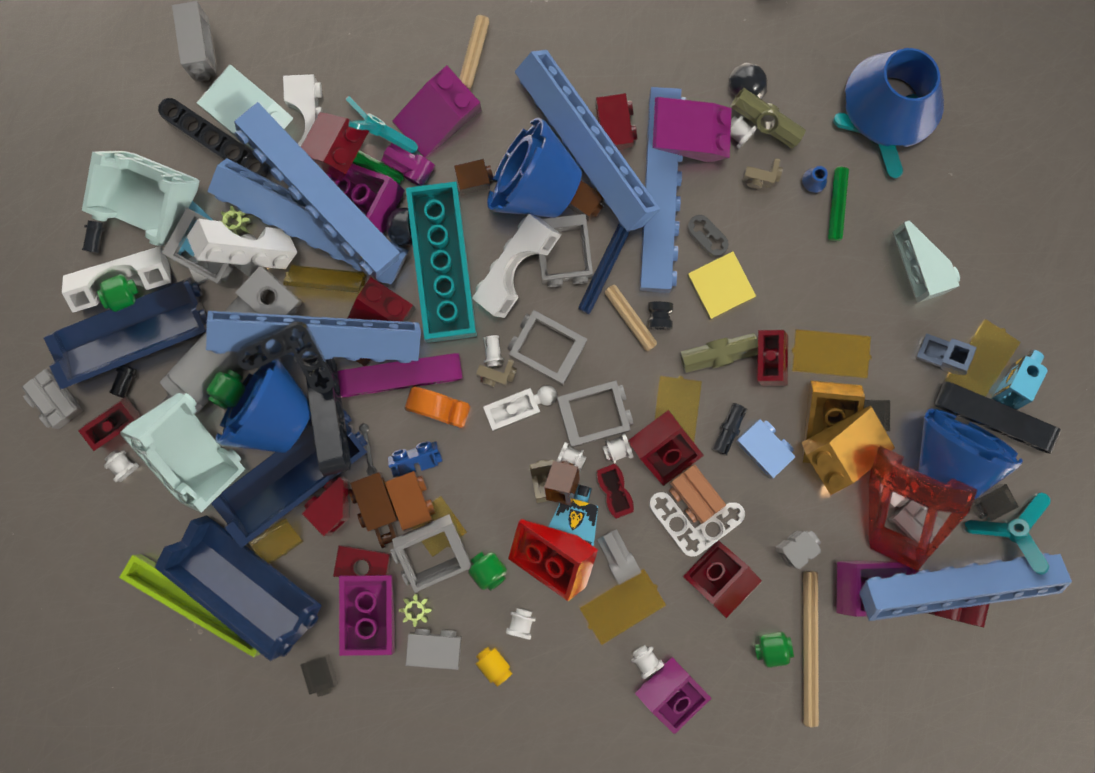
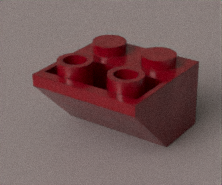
(330, 509)

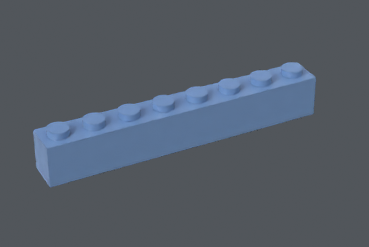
(586, 140)
(316, 190)
(279, 208)
(659, 232)
(334, 336)
(961, 587)

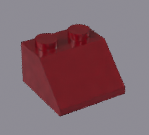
(333, 144)
(380, 303)
(665, 448)
(722, 578)

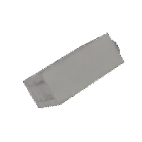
(194, 40)
(569, 223)
(177, 240)
(571, 358)
(568, 419)
(438, 572)

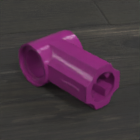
(414, 168)

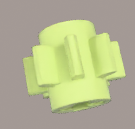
(232, 214)
(410, 615)

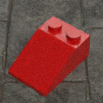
(553, 557)

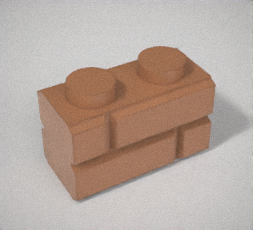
(696, 494)

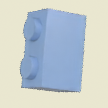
(765, 448)

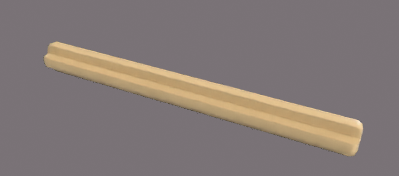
(810, 649)

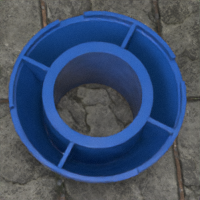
(884, 113)
(535, 175)
(269, 412)
(963, 452)

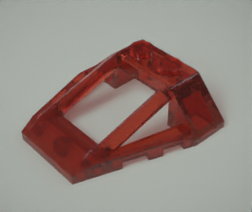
(924, 490)

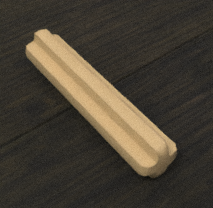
(474, 50)
(630, 317)

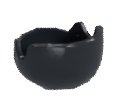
(749, 77)
(399, 227)

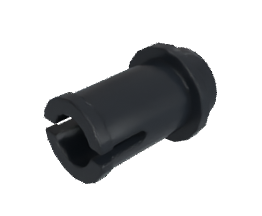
(93, 236)
(122, 380)

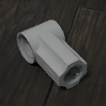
(620, 560)

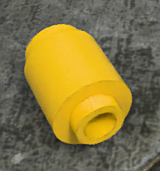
(493, 666)

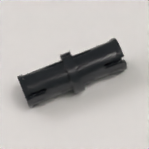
(729, 429)

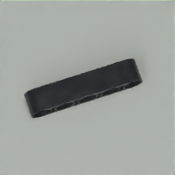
(204, 131)
(997, 417)
(329, 424)

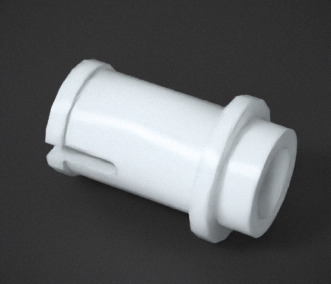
(492, 351)

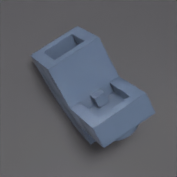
(950, 356)

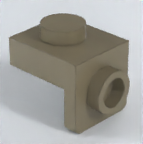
(757, 177)
(491, 376)
(539, 475)

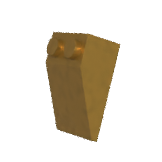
(829, 405)
(847, 449)

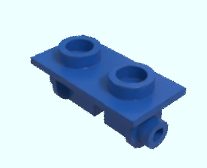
(404, 460)

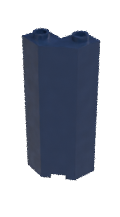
(128, 334)
(278, 485)
(239, 588)

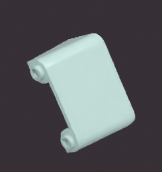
(138, 193)
(183, 452)

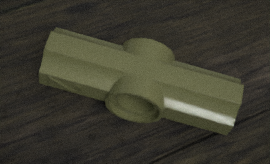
(781, 127)
(719, 353)

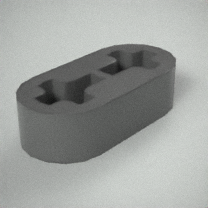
(712, 231)

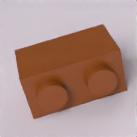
(409, 501)

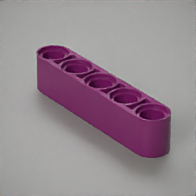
(400, 375)

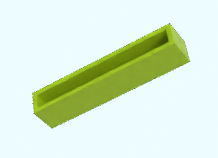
(143, 576)

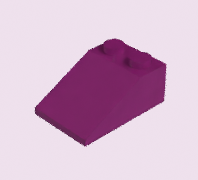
(437, 111)
(692, 129)
(372, 193)
(853, 576)
(366, 615)

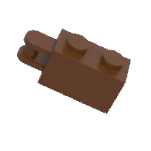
(375, 506)

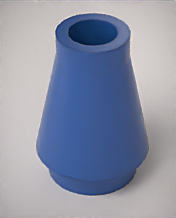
(813, 183)

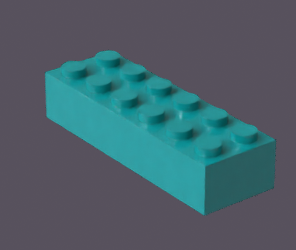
(441, 262)

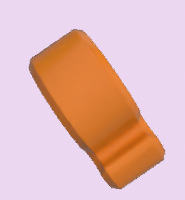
(437, 407)

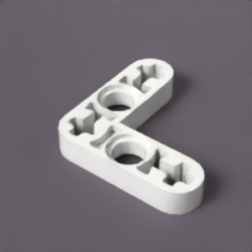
(699, 531)

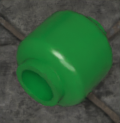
(117, 293)
(226, 389)
(487, 571)
(774, 649)

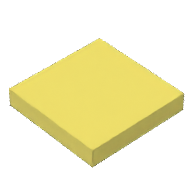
(721, 285)

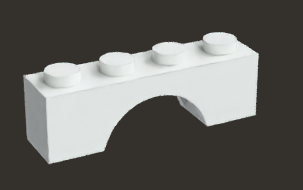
(302, 95)
(216, 243)
(146, 268)
(497, 290)

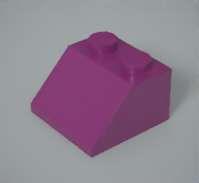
(673, 695)

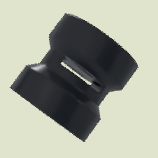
(660, 319)

